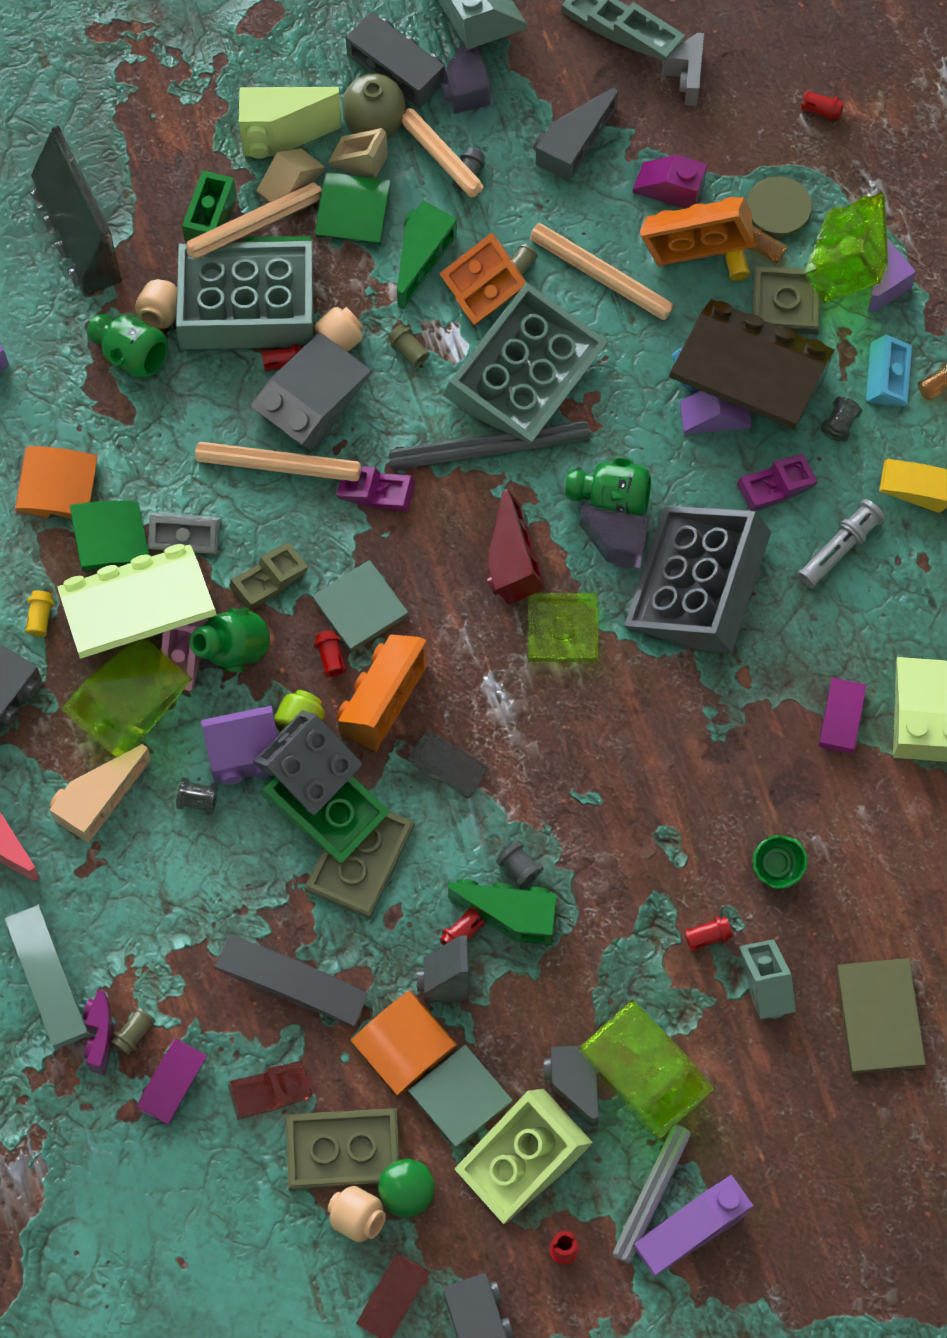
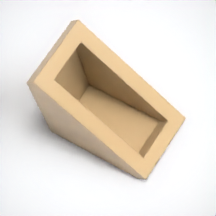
(361, 153)
(288, 173)

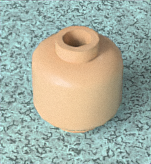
(157, 304)
(341, 328)
(356, 1214)

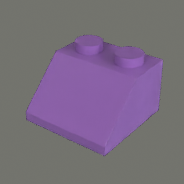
(236, 741)

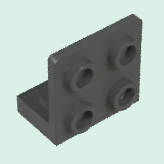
(309, 761)

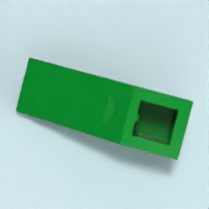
(517, 913)

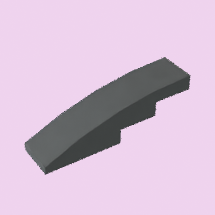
(291, 980)

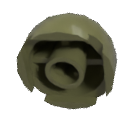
(373, 104)

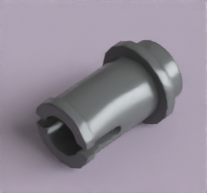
(473, 160)

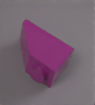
(672, 180)

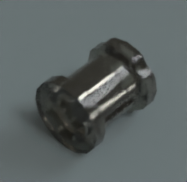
(840, 405)
(197, 796)

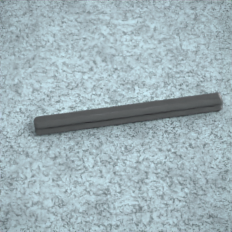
(486, 445)

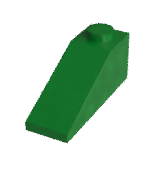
(424, 242)

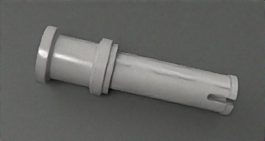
(852, 532)

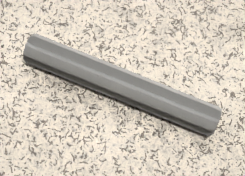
(651, 1193)

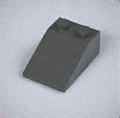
(311, 391)

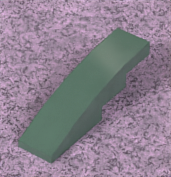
(626, 25)
(46, 977)

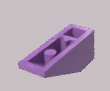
(693, 1225)

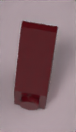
(512, 554)

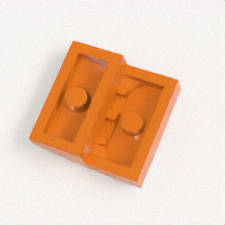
(483, 279)
(54, 480)
(404, 1042)

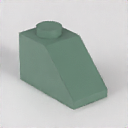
(768, 979)

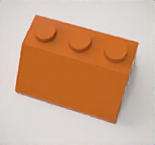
(699, 231)
(383, 690)

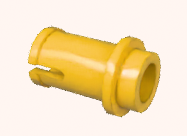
(737, 265)
(38, 613)

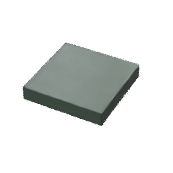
(360, 606)
(460, 1096)

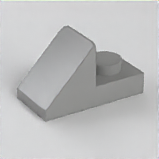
(686, 64)

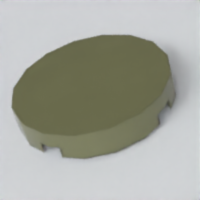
(779, 206)

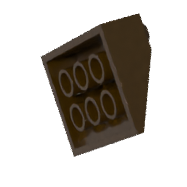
(752, 363)

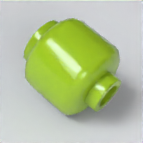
(293, 704)

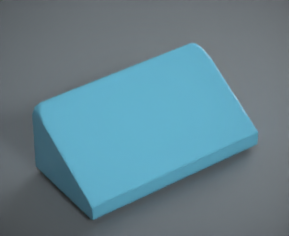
(889, 371)

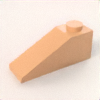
(94, 796)

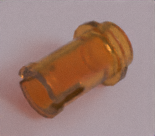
(768, 245)
(934, 383)

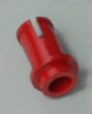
(822, 105)
(278, 358)
(330, 653)
(465, 926)
(708, 933)
(560, 1256)

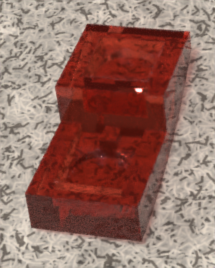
(270, 1091)
(393, 1297)

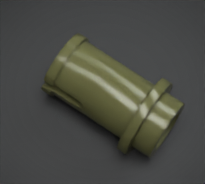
(524, 257)
(405, 342)
(132, 1032)

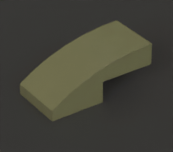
(268, 578)

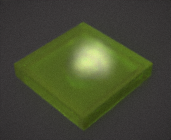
(562, 627)

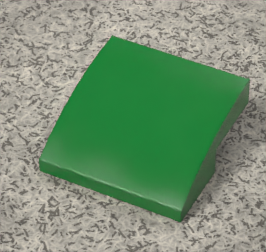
(353, 208)
(108, 533)

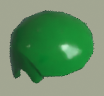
(780, 862)
(406, 1188)

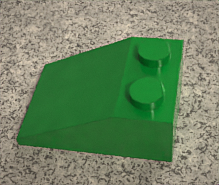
(338, 824)

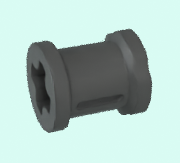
(519, 864)

